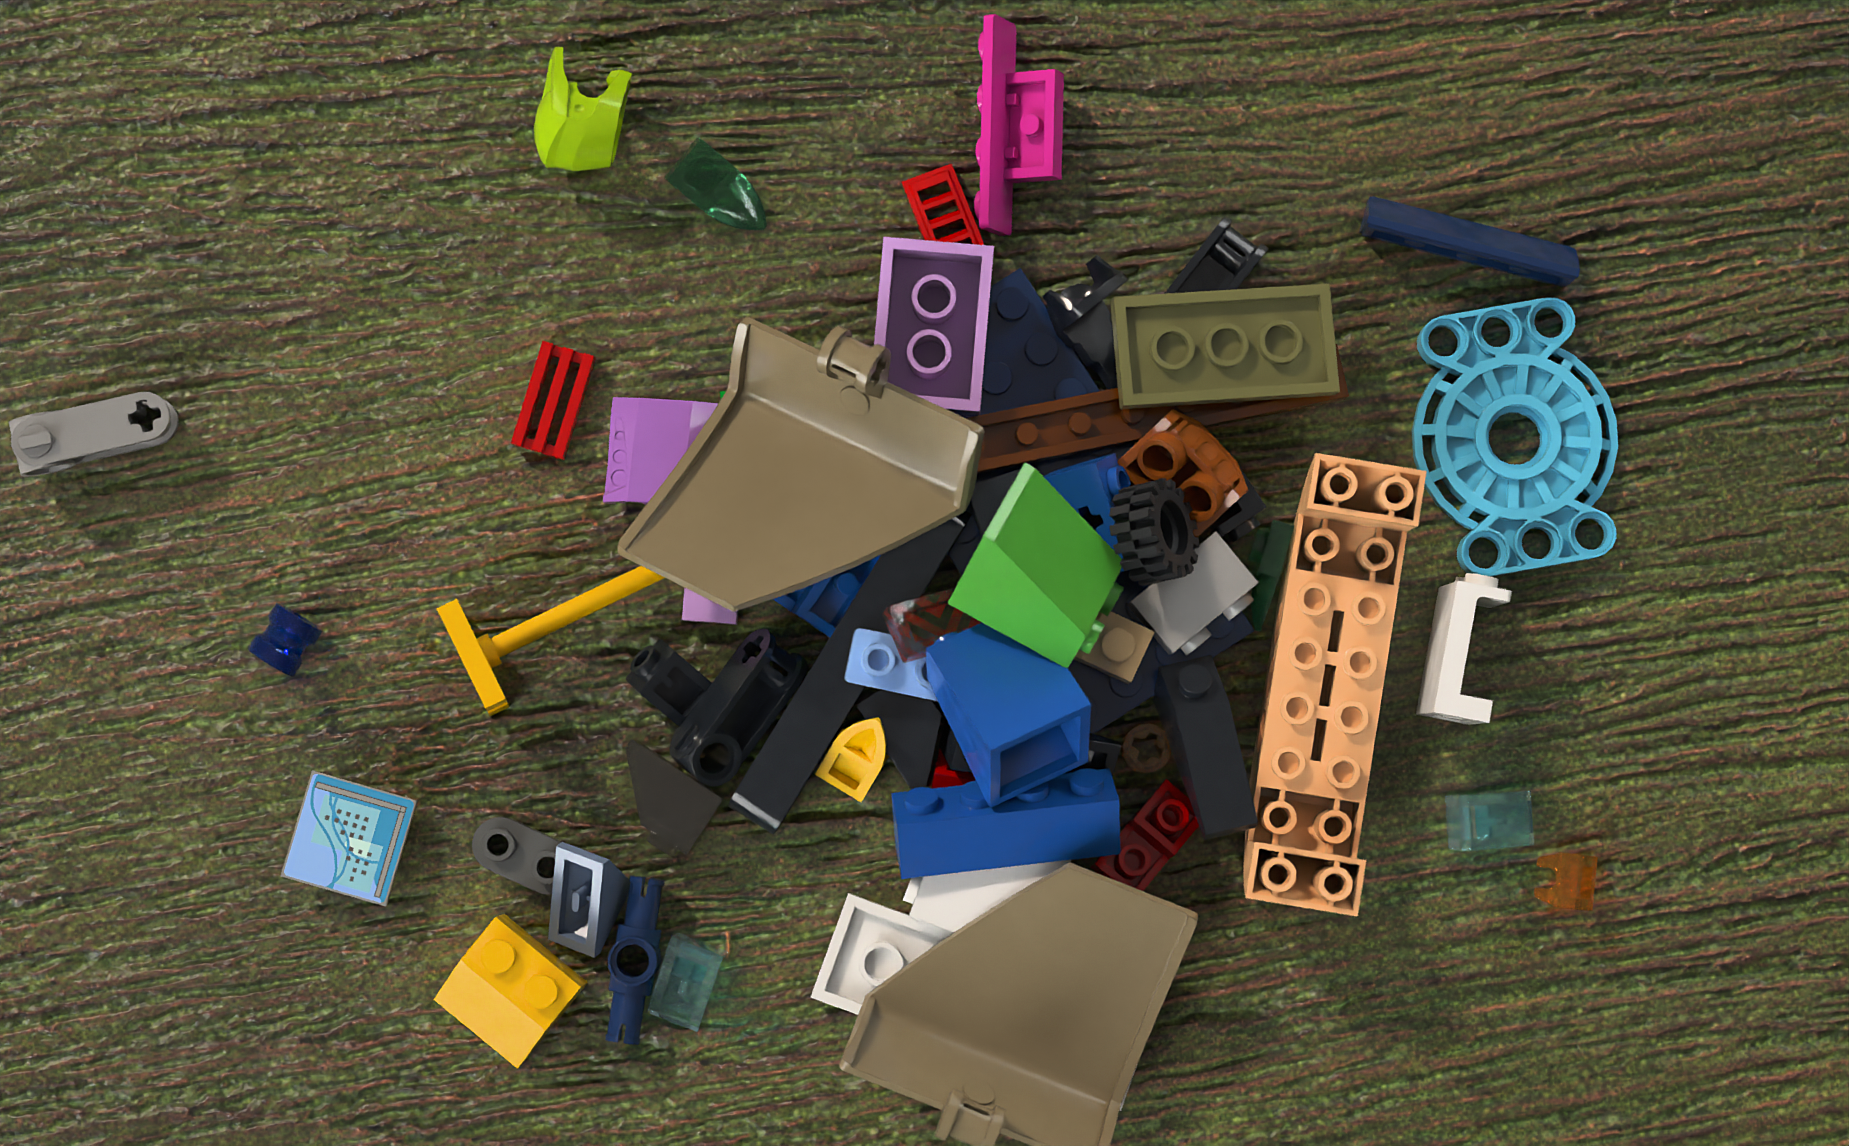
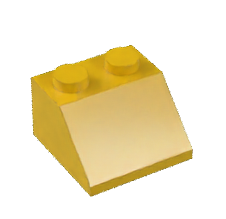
(509, 989)

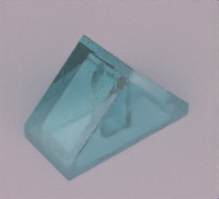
(1489, 820)
(686, 981)

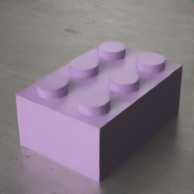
(935, 319)

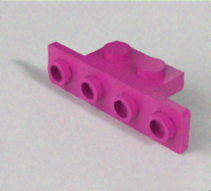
(1018, 125)

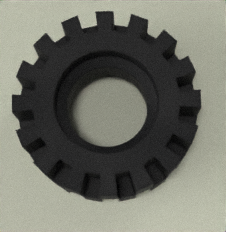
(1154, 532)

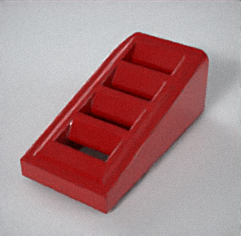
(955, 195)

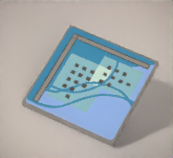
(349, 838)

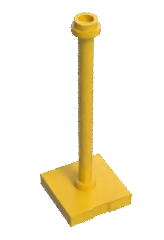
(484, 653)

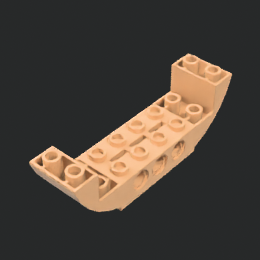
(1327, 682)

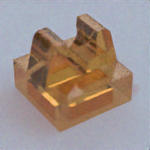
(1574, 881)

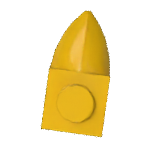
(855, 758)

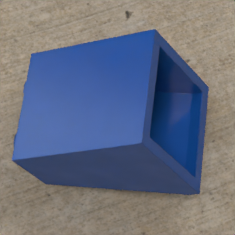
(1009, 710)

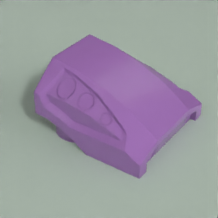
(648, 443)

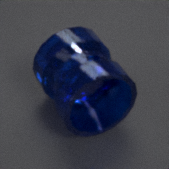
(285, 639)

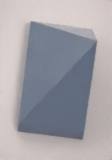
(584, 899)

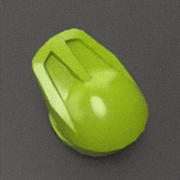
(576, 129)

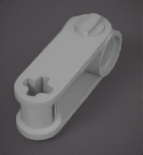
(89, 432)

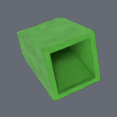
(1040, 573)

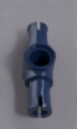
(627, 988)

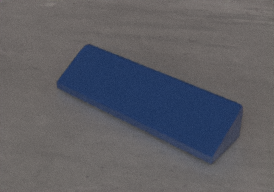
(1469, 242)

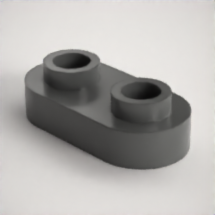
(523, 855)

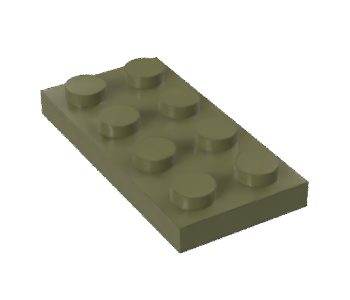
(1224, 346)

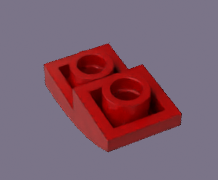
(1150, 838)

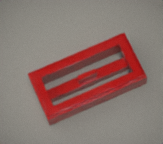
(533, 394)

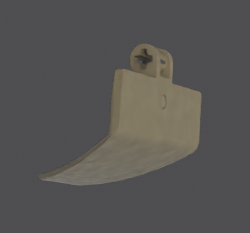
(803, 472)
(1028, 1012)

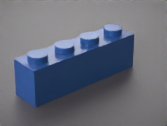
(959, 832)

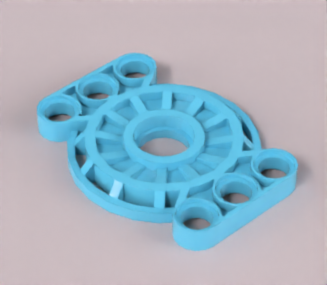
(1569, 426)

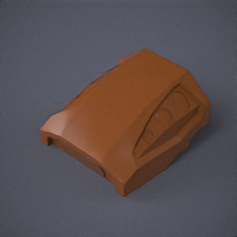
(1193, 459)

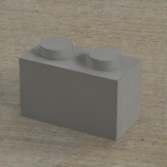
(1184, 606)

